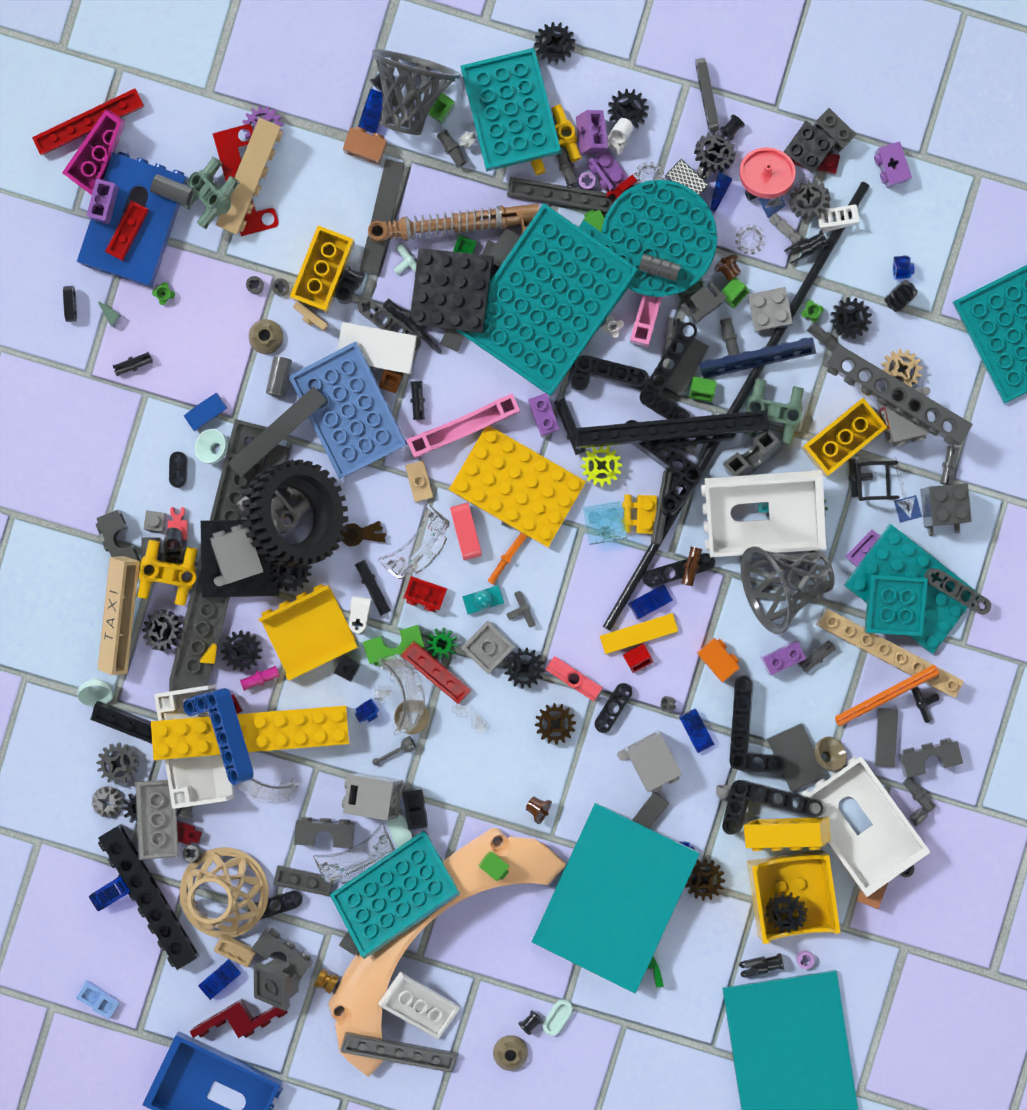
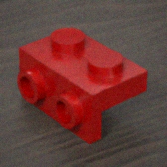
(424, 593)

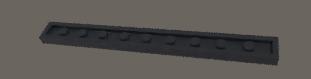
(671, 429)

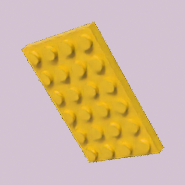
(517, 486)

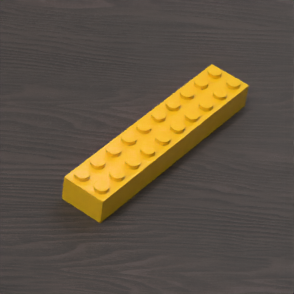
(260, 731)

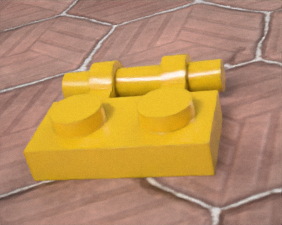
(646, 513)

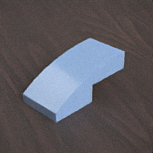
(97, 999)

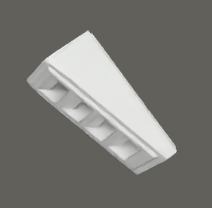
(826, 227)

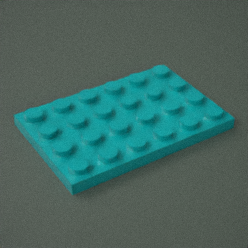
(510, 109)
(900, 556)
(394, 894)

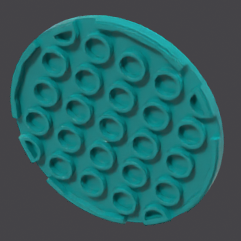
(665, 223)

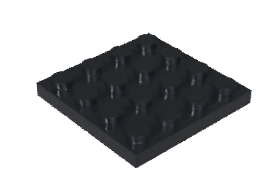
(451, 290)
(252, 586)

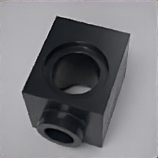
(347, 668)

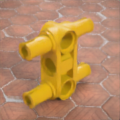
(568, 142)
(167, 572)

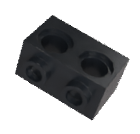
(415, 808)

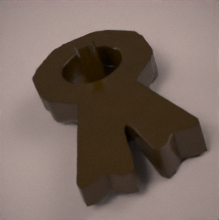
(356, 534)

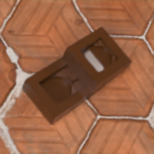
(391, 380)

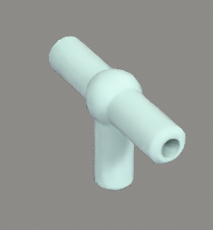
(409, 260)

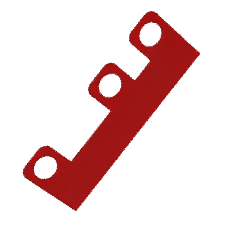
(228, 152)

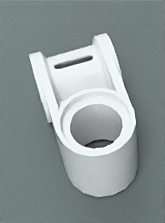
(619, 135)
(359, 610)

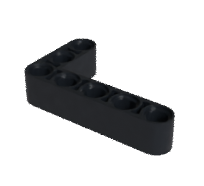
(666, 374)
(681, 473)
(745, 733)
(768, 799)

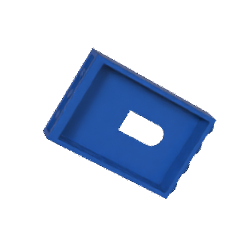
(151, 241)
(190, 1073)

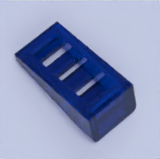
(720, 189)
(100, 896)

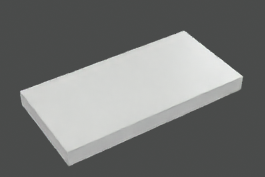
(381, 347)
(419, 1005)

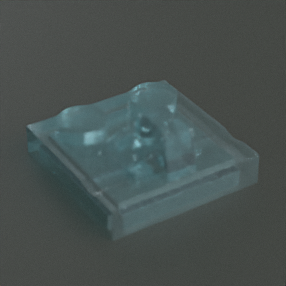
(604, 523)

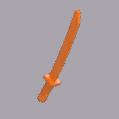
(506, 558)

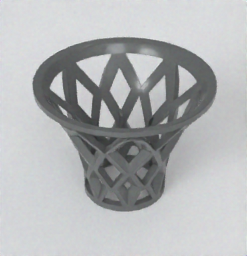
(394, 95)
(792, 581)

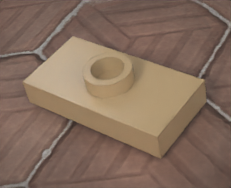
(309, 317)
(419, 481)
(234, 950)

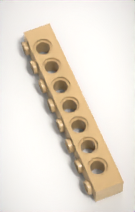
(886, 651)

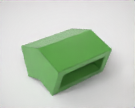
(735, 292)
(702, 389)

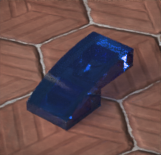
(371, 111)
(650, 601)
(696, 730)
(219, 979)

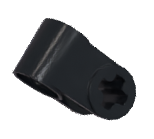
(351, 282)
(174, 545)

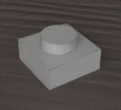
(154, 521)

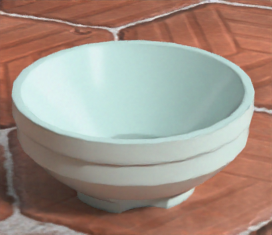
(205, 444)
(90, 695)

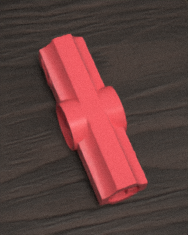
(584, 685)

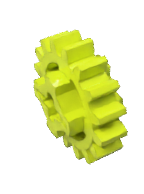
(592, 457)

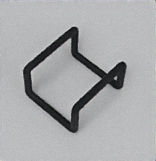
(887, 464)

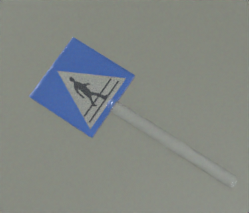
(773, 205)
(908, 507)

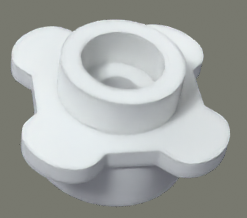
(467, 139)
(612, 331)

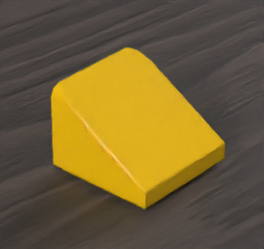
(210, 655)

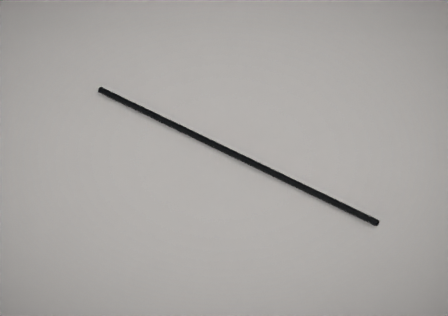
(734, 408)

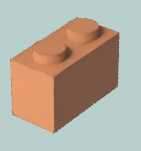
(365, 145)

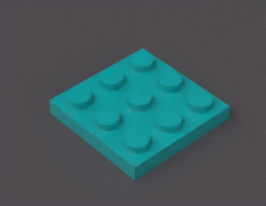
(896, 605)

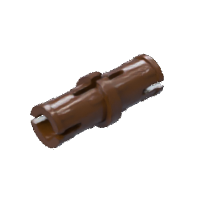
(691, 566)

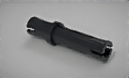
(568, 423)
(372, 587)

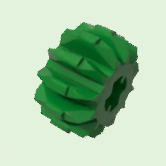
(439, 649)

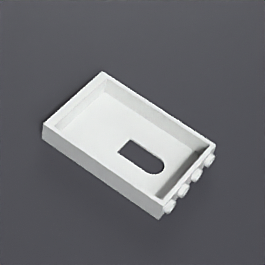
(794, 513)
(881, 849)

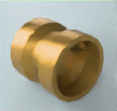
(326, 981)

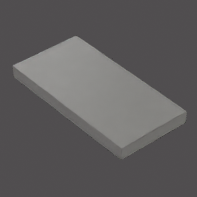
(155, 820)

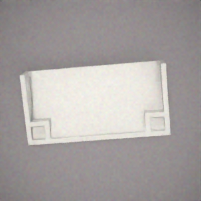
(192, 779)

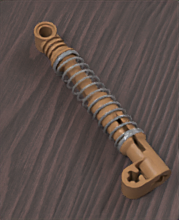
(459, 222)

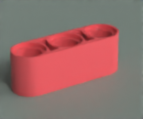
(466, 531)

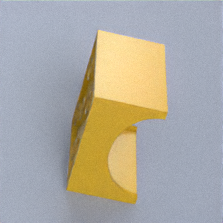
(803, 875)

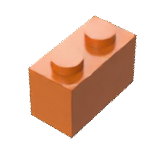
(718, 659)

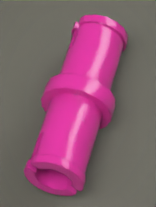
(259, 678)

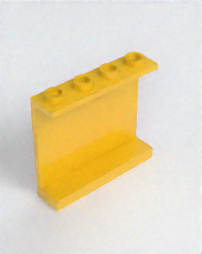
(308, 631)

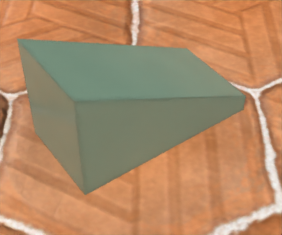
(692, 290)
(111, 315)

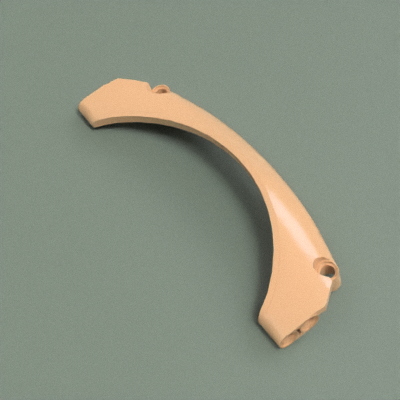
(369, 978)

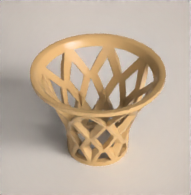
(260, 883)

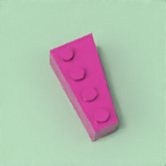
(95, 152)

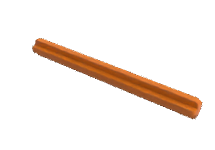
(887, 695)

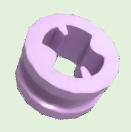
(591, 177)
(810, 962)

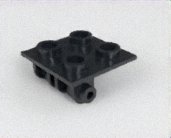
(810, 147)

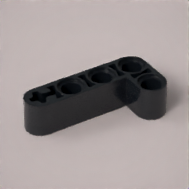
(610, 375)

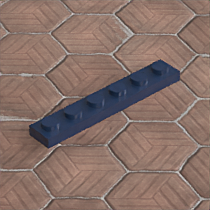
(757, 358)

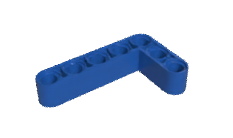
(227, 732)

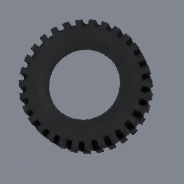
(326, 509)

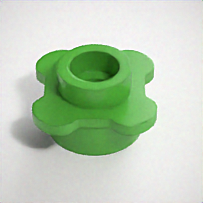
(164, 287)
(810, 305)

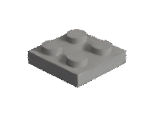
(770, 309)
(488, 647)

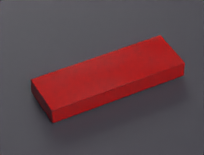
(127, 230)

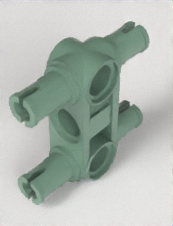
(209, 192)
(777, 411)

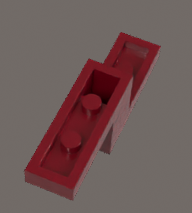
(239, 1019)

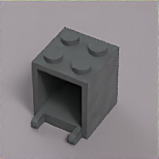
(945, 506)

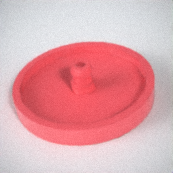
(767, 173)

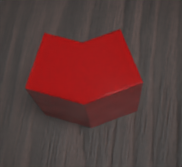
(638, 658)

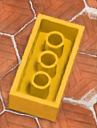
(322, 269)
(844, 437)
(787, 832)

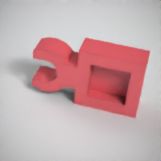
(178, 523)

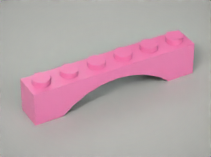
(645, 320)
(463, 426)

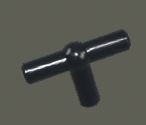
(853, 477)
(922, 703)

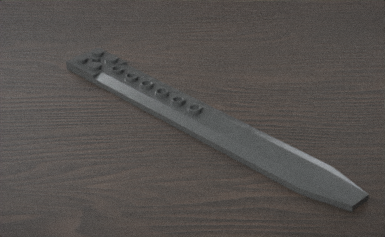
(206, 615)

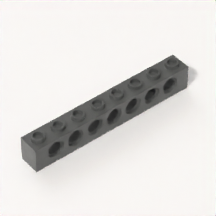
(959, 425)

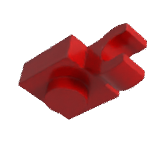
(622, 187)

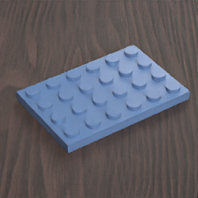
(356, 418)

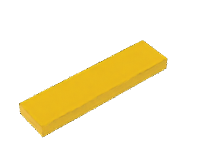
(638, 633)

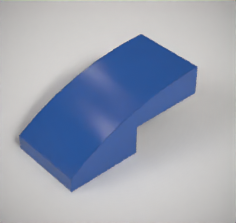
(205, 411)

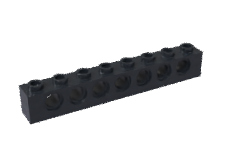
(178, 935)

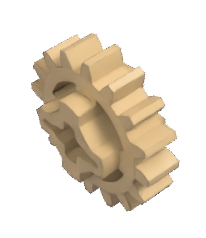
(898, 363)

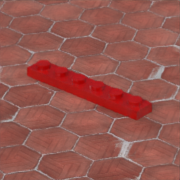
(84, 123)

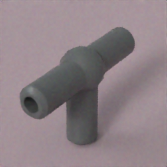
(523, 609)

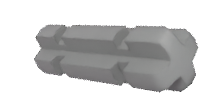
(785, 228)

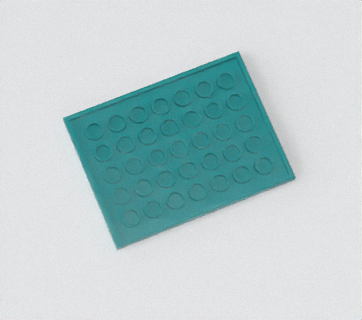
(550, 299)
(998, 329)
(615, 897)
(790, 1044)

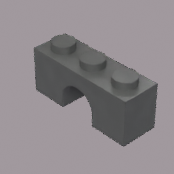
(763, 449)
(110, 526)
(913, 760)
(341, 831)
(272, 942)

